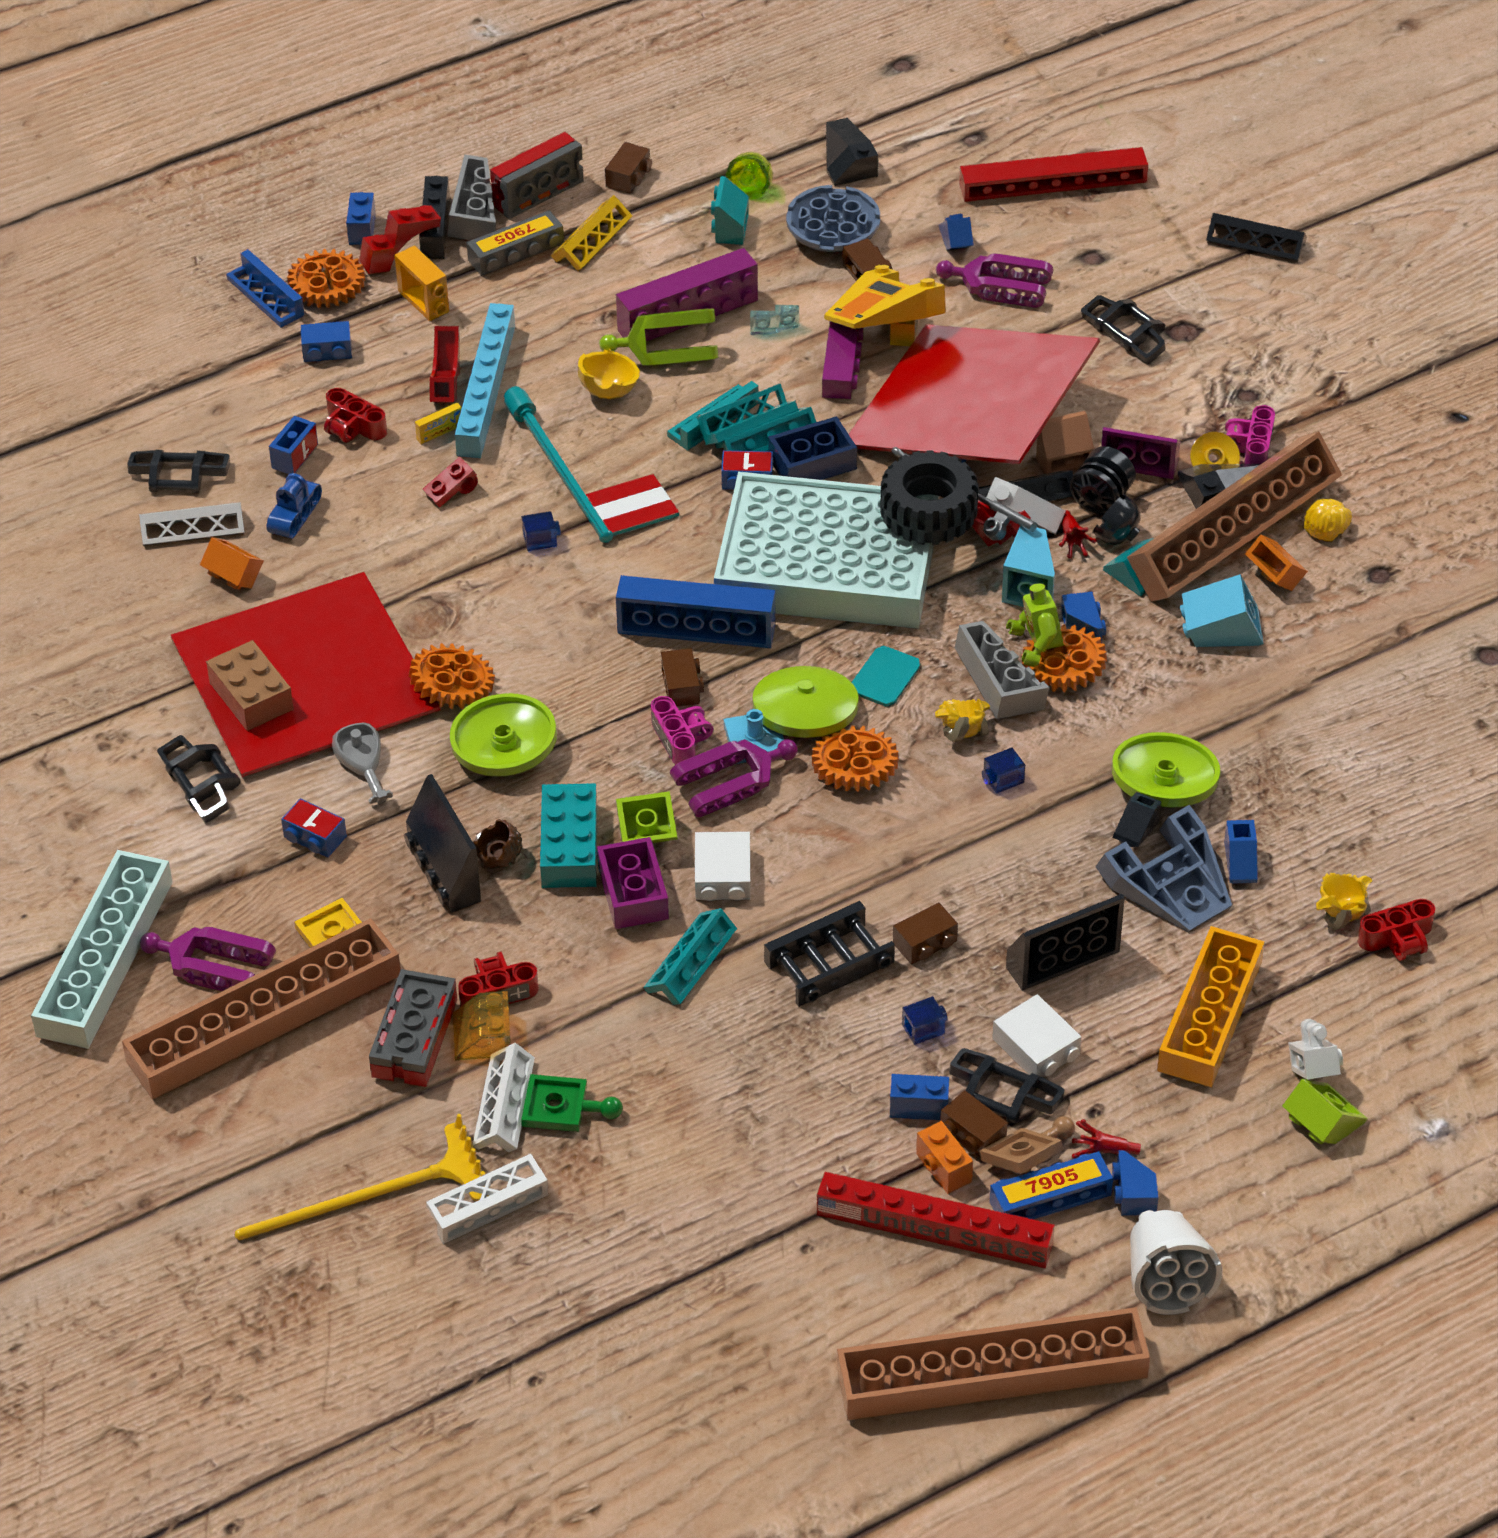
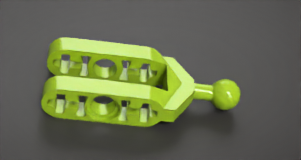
(637, 342)

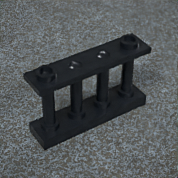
(824, 931)

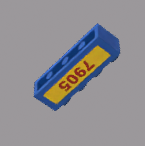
(1053, 1188)

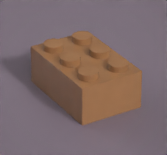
(250, 685)

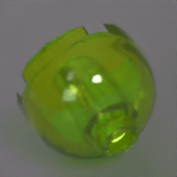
(750, 173)

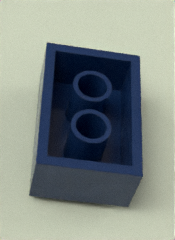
(814, 451)

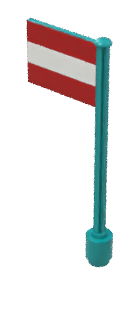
(609, 509)

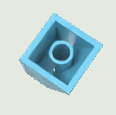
(1027, 564)
(1222, 615)

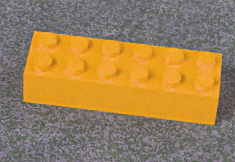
(1210, 1006)

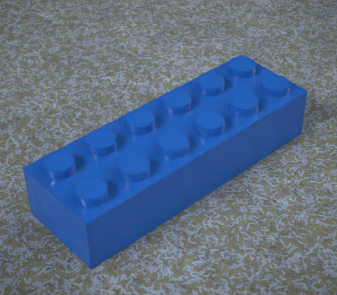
(695, 611)

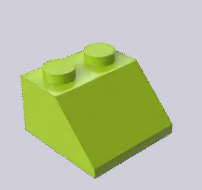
(646, 817)
(1323, 1111)

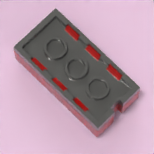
(536, 175)
(413, 1027)

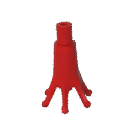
(1074, 534)
(1103, 1142)

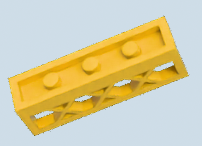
(585, 229)

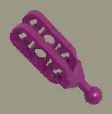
(1003, 278)
(724, 757)
(214, 942)

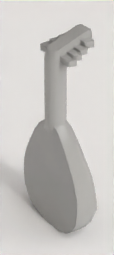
(360, 751)

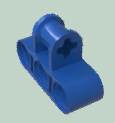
(294, 506)

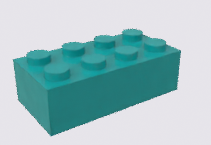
(568, 835)

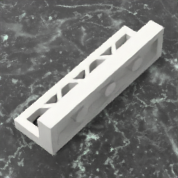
(191, 514)
(508, 1096)
(491, 1207)

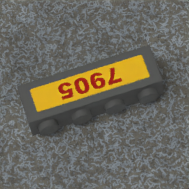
(515, 243)

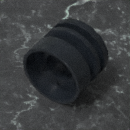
(1102, 479)

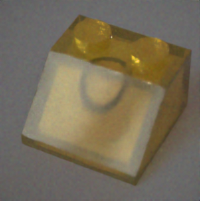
(482, 1026)

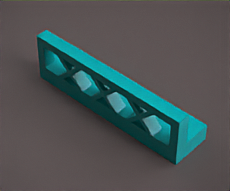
(752, 421)
(689, 428)
(757, 438)
(691, 955)

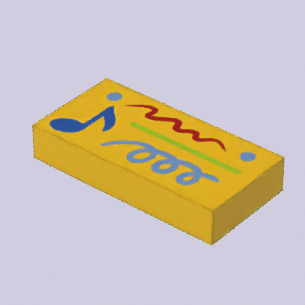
(437, 423)

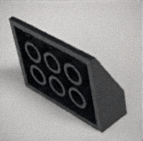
(443, 848)
(1066, 943)

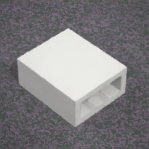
(722, 866)
(1036, 1037)

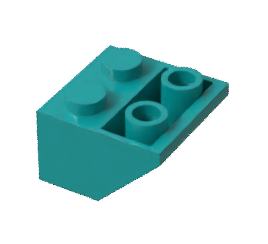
(730, 213)

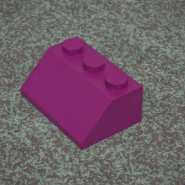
(1148, 453)

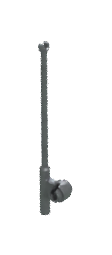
(1002, 517)

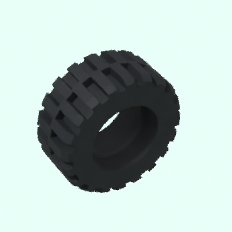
(925, 519)

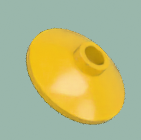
(1214, 444)

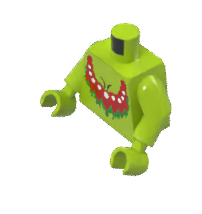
(1041, 622)

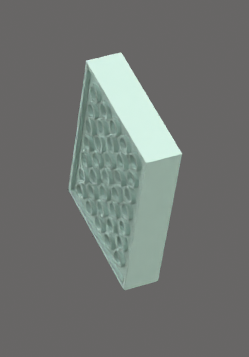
(822, 551)

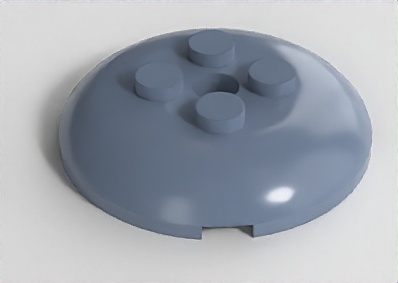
(832, 217)

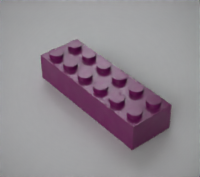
(714, 284)

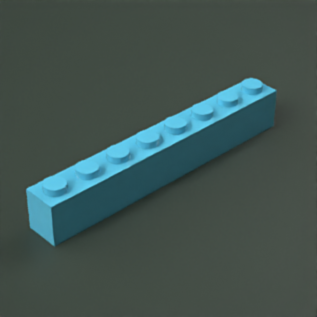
(485, 381)

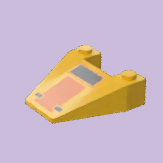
(882, 300)

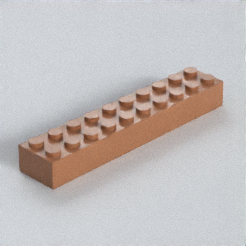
(1234, 516)
(261, 1008)
(992, 1363)

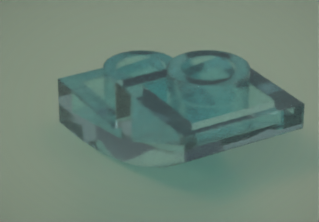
(771, 322)

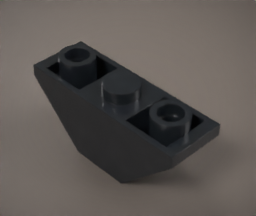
(1138, 820)

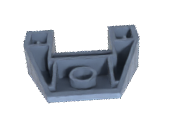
(1177, 885)

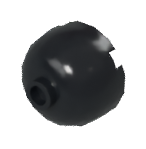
(1119, 522)

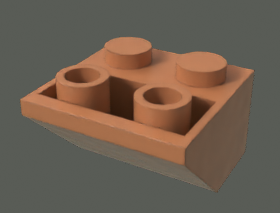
(1064, 443)

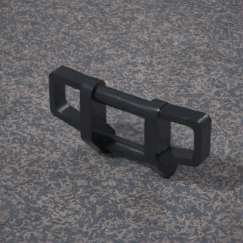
(1150, 328)
(199, 468)
(217, 783)
(1024, 1095)

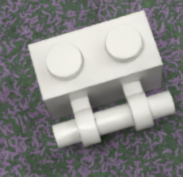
(1314, 1055)

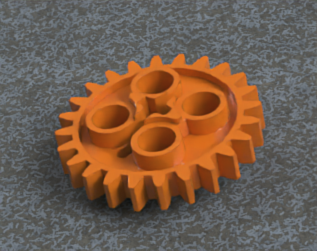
(341, 272)
(1073, 663)
(451, 675)
(855, 758)

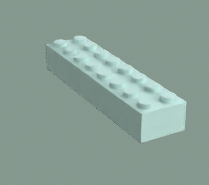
(102, 949)

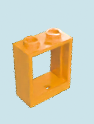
(422, 283)

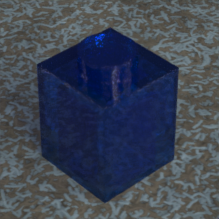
(540, 531)
(1003, 770)
(924, 1020)

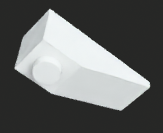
(1041, 511)

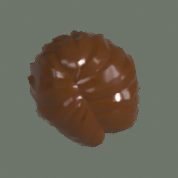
(498, 845)

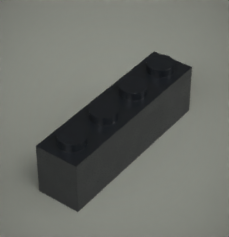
(438, 196)

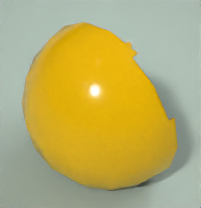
(607, 374)

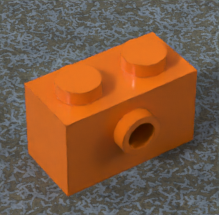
(231, 563)
(1276, 563)
(944, 1157)

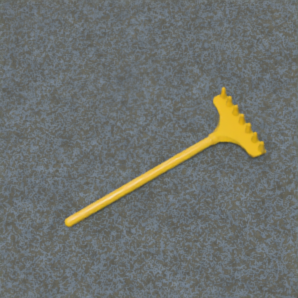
(458, 1164)

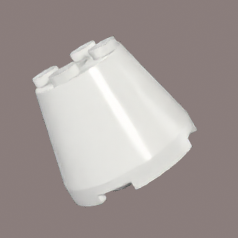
(1171, 1263)

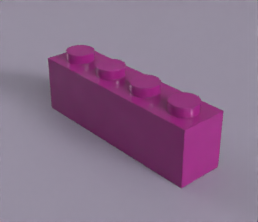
(841, 361)

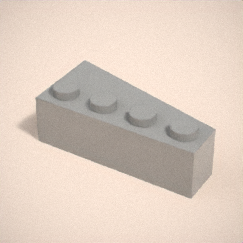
(472, 203)
(998, 673)

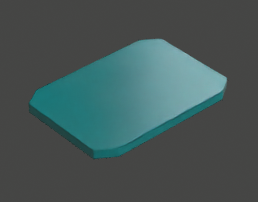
(885, 675)

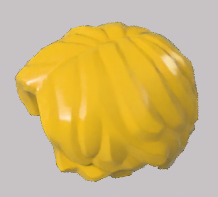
(1327, 519)

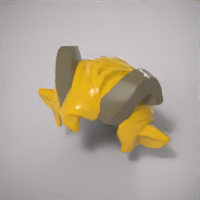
(963, 718)
(1343, 899)

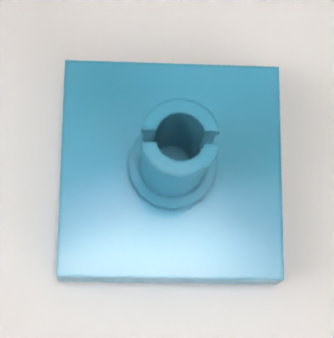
(752, 729)

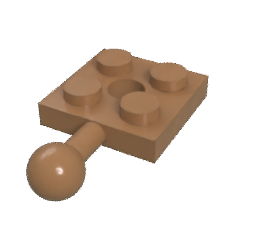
(1028, 1148)

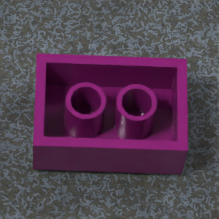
(632, 883)

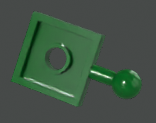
(569, 1113)

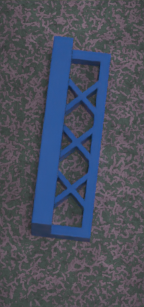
(273, 289)

